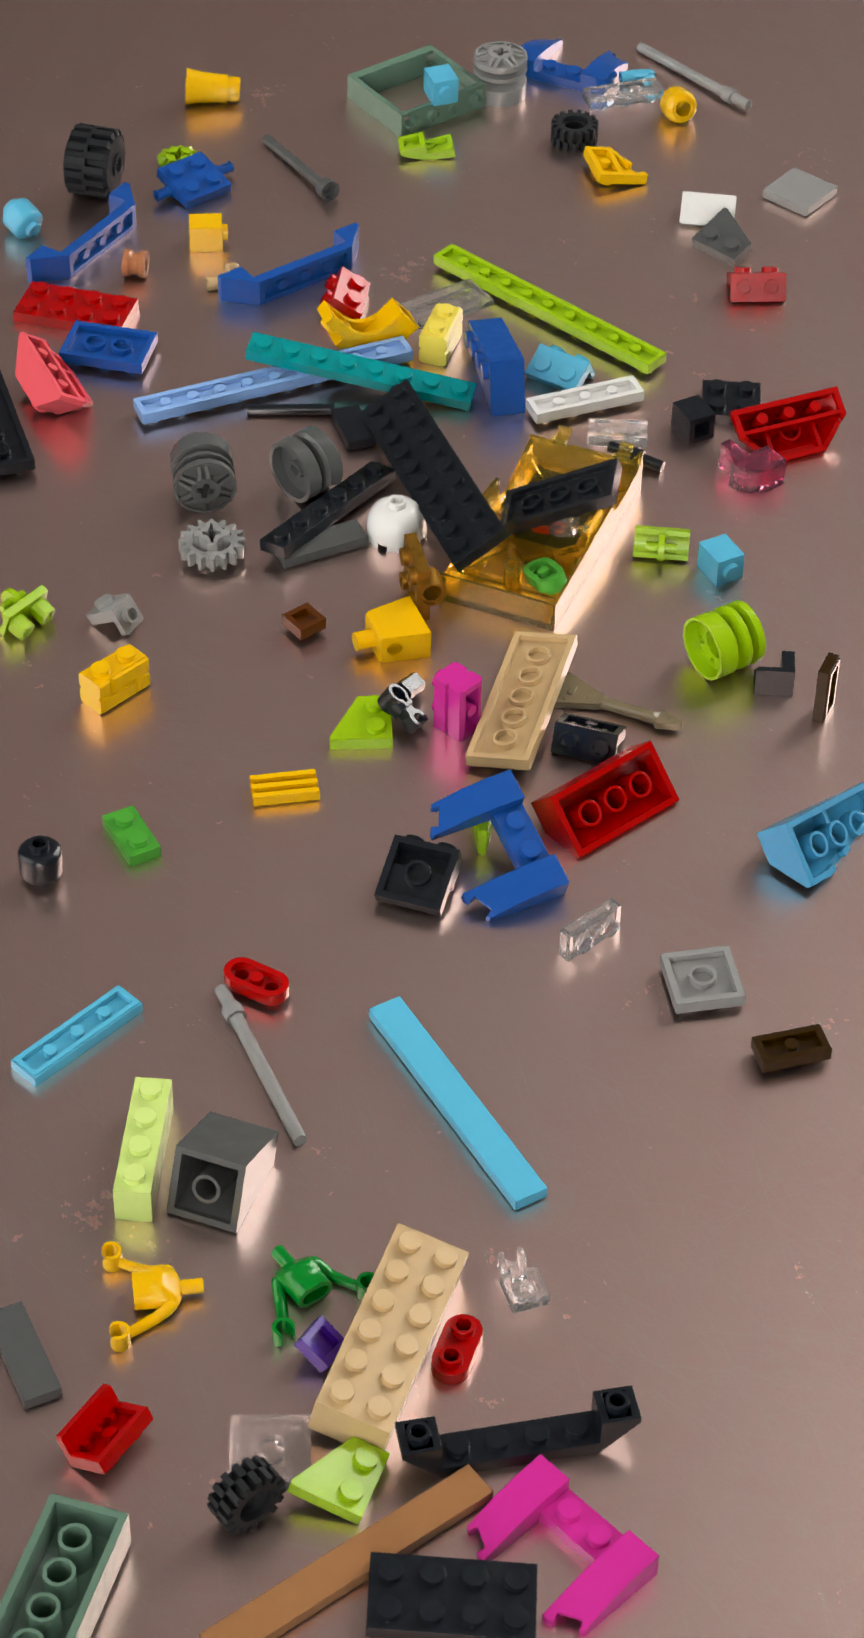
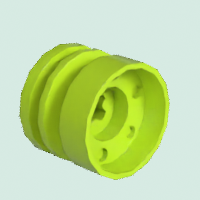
(724, 640)

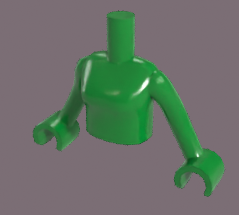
(307, 1283)

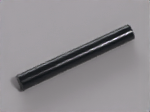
(289, 409)

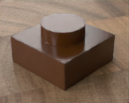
(304, 621)

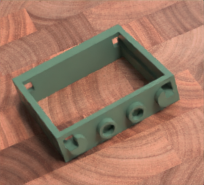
(367, 83)

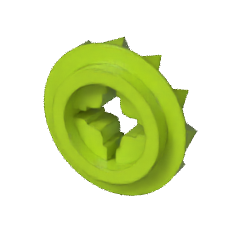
(170, 155)

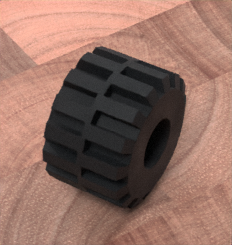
(94, 160)

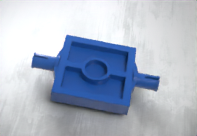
(193, 180)

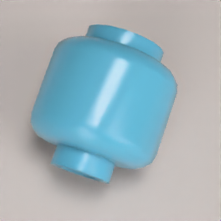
(22, 218)

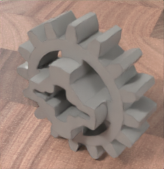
(212, 544)

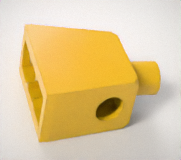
(395, 632)

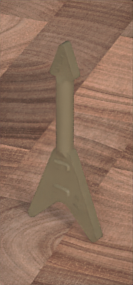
(580, 695)

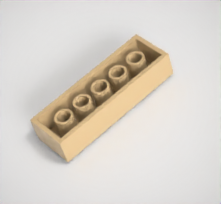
(388, 1338)

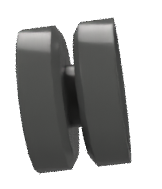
(306, 464)

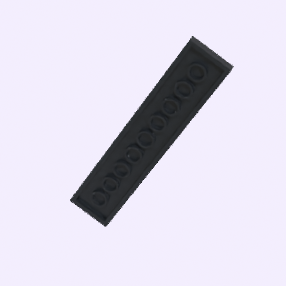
(434, 475)

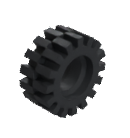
(574, 130)
(246, 1495)

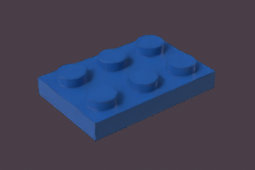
(108, 347)

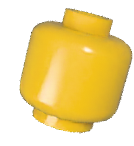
(678, 104)

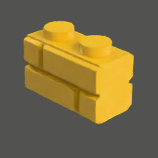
(114, 678)

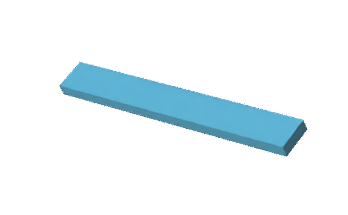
(458, 1103)

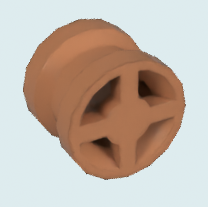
(135, 263)

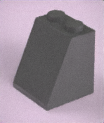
(220, 1170)

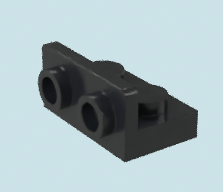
(586, 738)

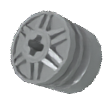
(503, 71)

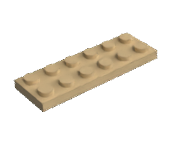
(521, 701)

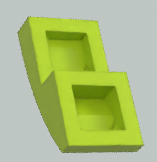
(416, 147)

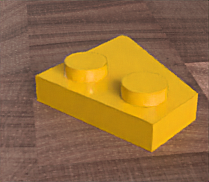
(611, 168)

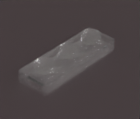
(622, 93)

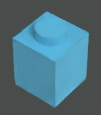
(441, 85)
(720, 560)

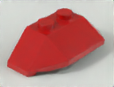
(792, 425)

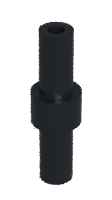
(648, 461)

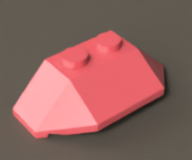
(47, 378)

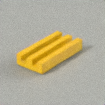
(284, 787)

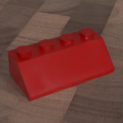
(606, 800)

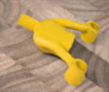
(152, 1288)

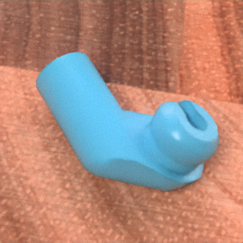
(636, 74)

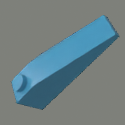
(816, 838)

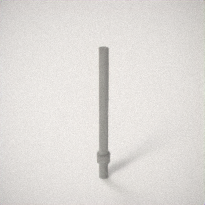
(727, 93)
(235, 1016)

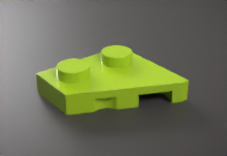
(363, 726)
(342, 1479)

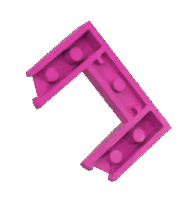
(617, 1561)

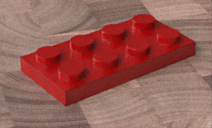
(62, 305)

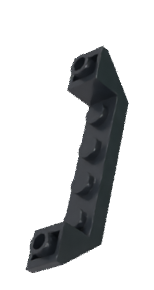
(519, 1443)

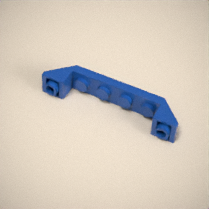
(51, 265)
(243, 288)

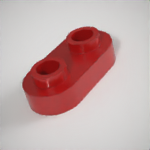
(259, 982)
(459, 1346)

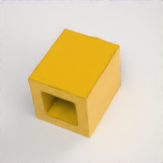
(207, 232)

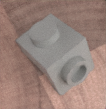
(117, 609)

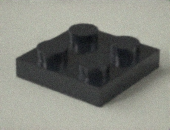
(729, 396)

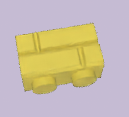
(440, 334)

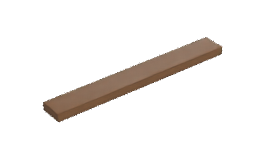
(349, 1563)

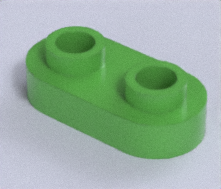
(545, 575)

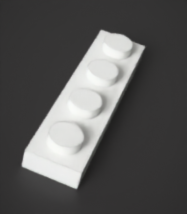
(584, 399)

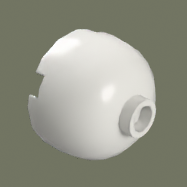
(393, 518)

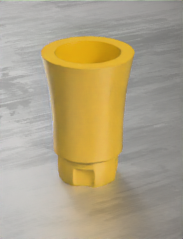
(210, 87)

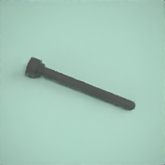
(325, 187)

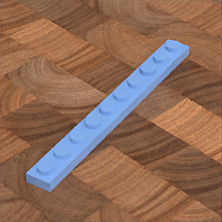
(254, 384)

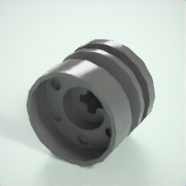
(203, 472)

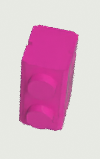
(457, 701)

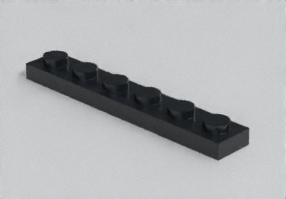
(327, 509)

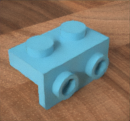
(558, 369)

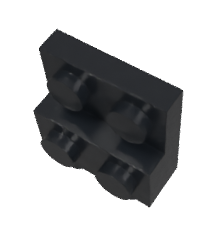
(419, 874)

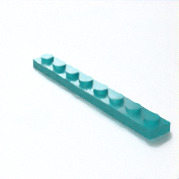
(358, 370)

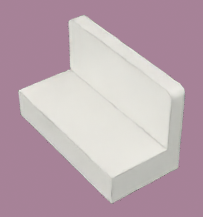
(700, 208)

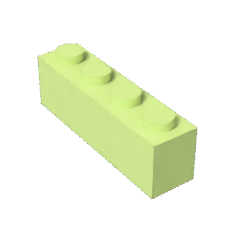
(143, 1149)

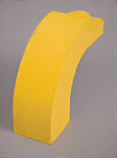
(387, 323)

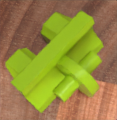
(661, 543)
(19, 607)

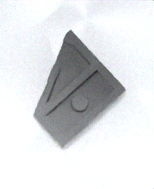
(723, 239)

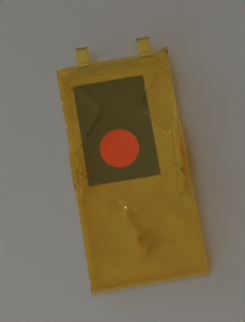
(497, 578)

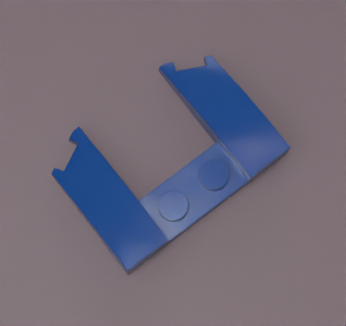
(542, 68)
(536, 873)

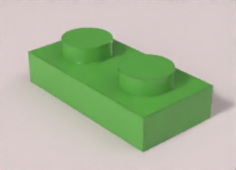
(131, 836)

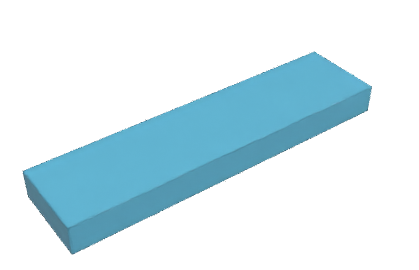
(76, 1035)

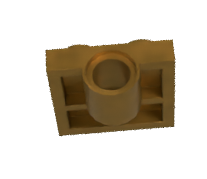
(418, 579)

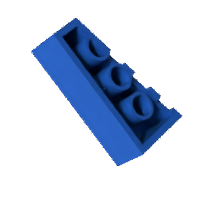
(497, 365)

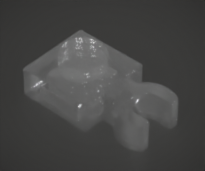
(522, 1285)

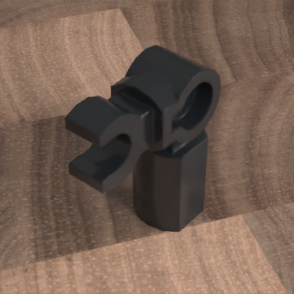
(397, 701)

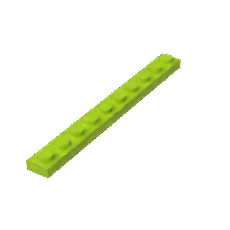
(551, 309)

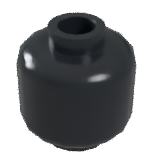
(40, 860)

